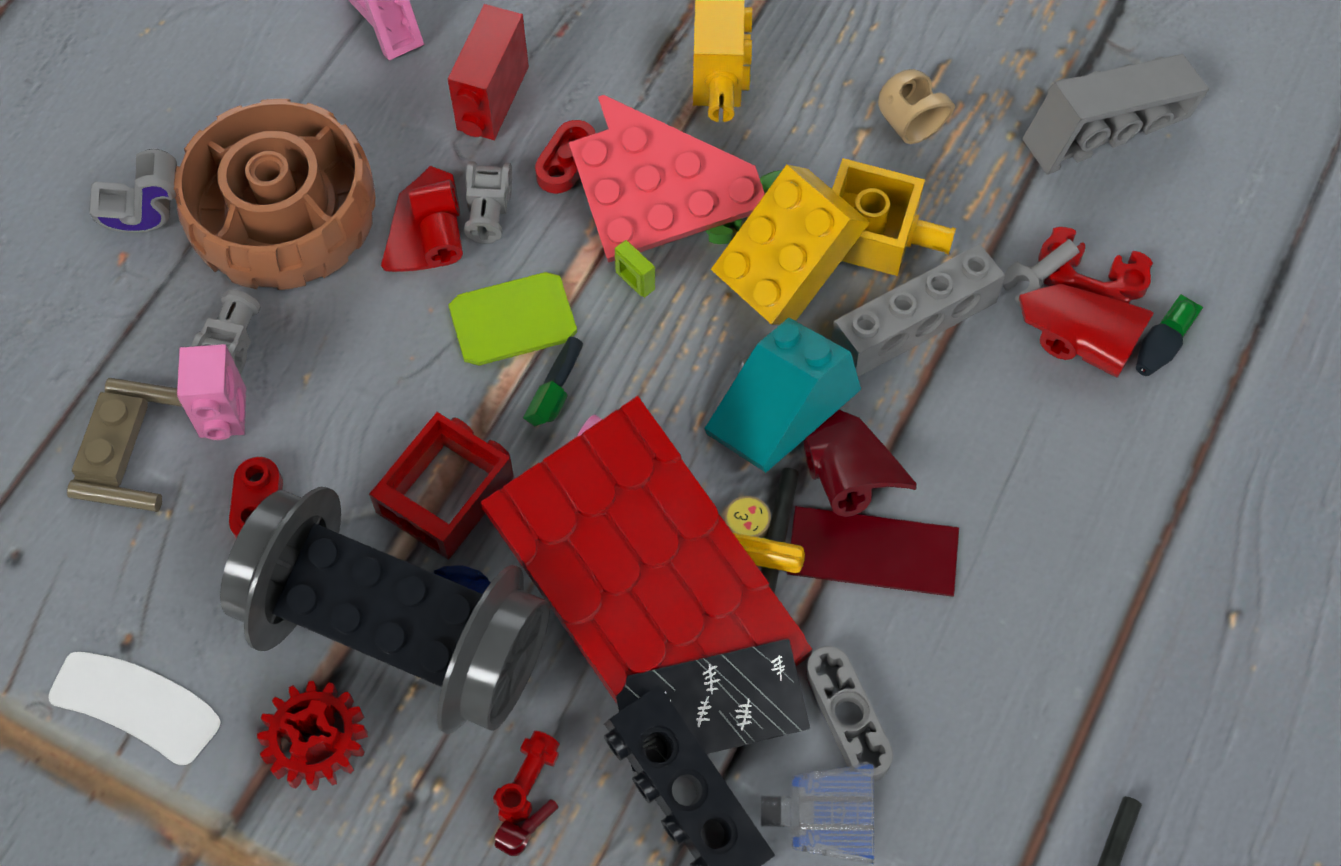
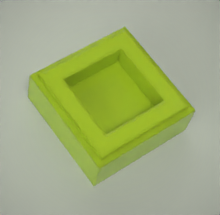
(634, 269)

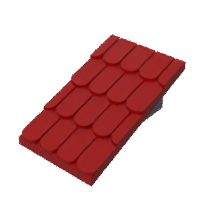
(636, 553)

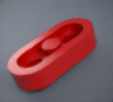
(558, 158)
(249, 494)

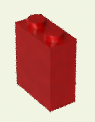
(488, 72)

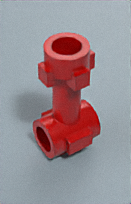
(513, 796)

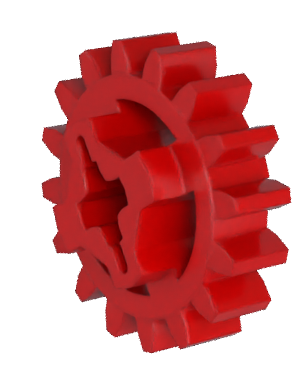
(303, 716)

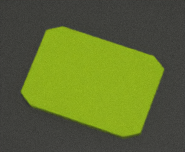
(512, 318)

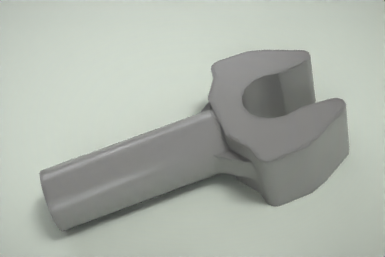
(1040, 271)

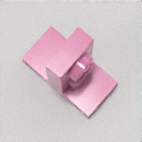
(393, 25)

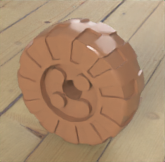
(275, 194)

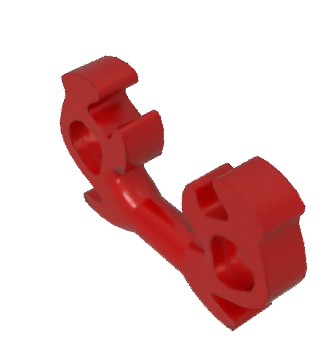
(1128, 280)

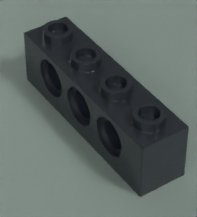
(714, 800)

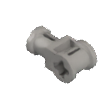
(487, 197)
(230, 326)

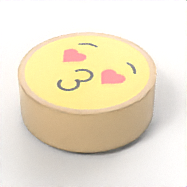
(748, 516)

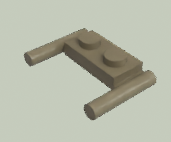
(110, 443)

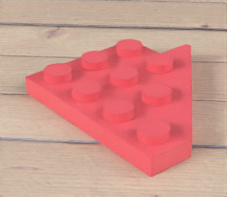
(658, 182)

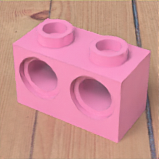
(211, 391)

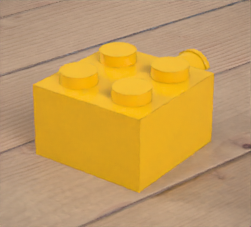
(720, 55)
(891, 206)

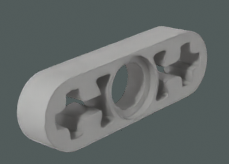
(846, 675)

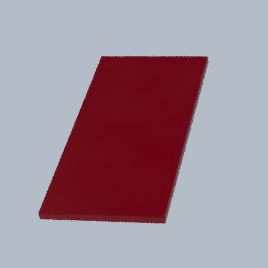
(876, 551)

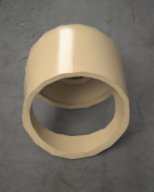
(912, 107)

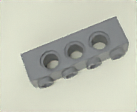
(919, 309)

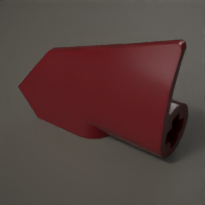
(851, 463)

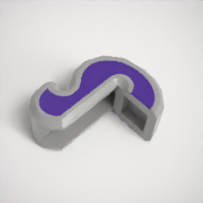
(139, 207)

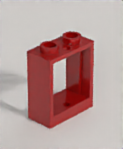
(389, 493)

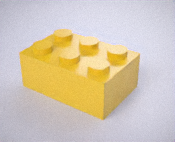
(789, 245)

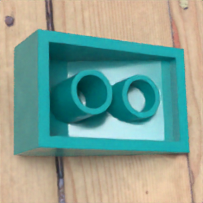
(783, 394)

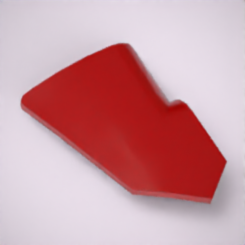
(424, 225)
(1085, 325)

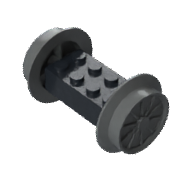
(300, 571)

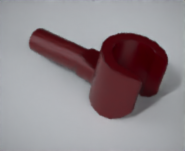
(514, 839)

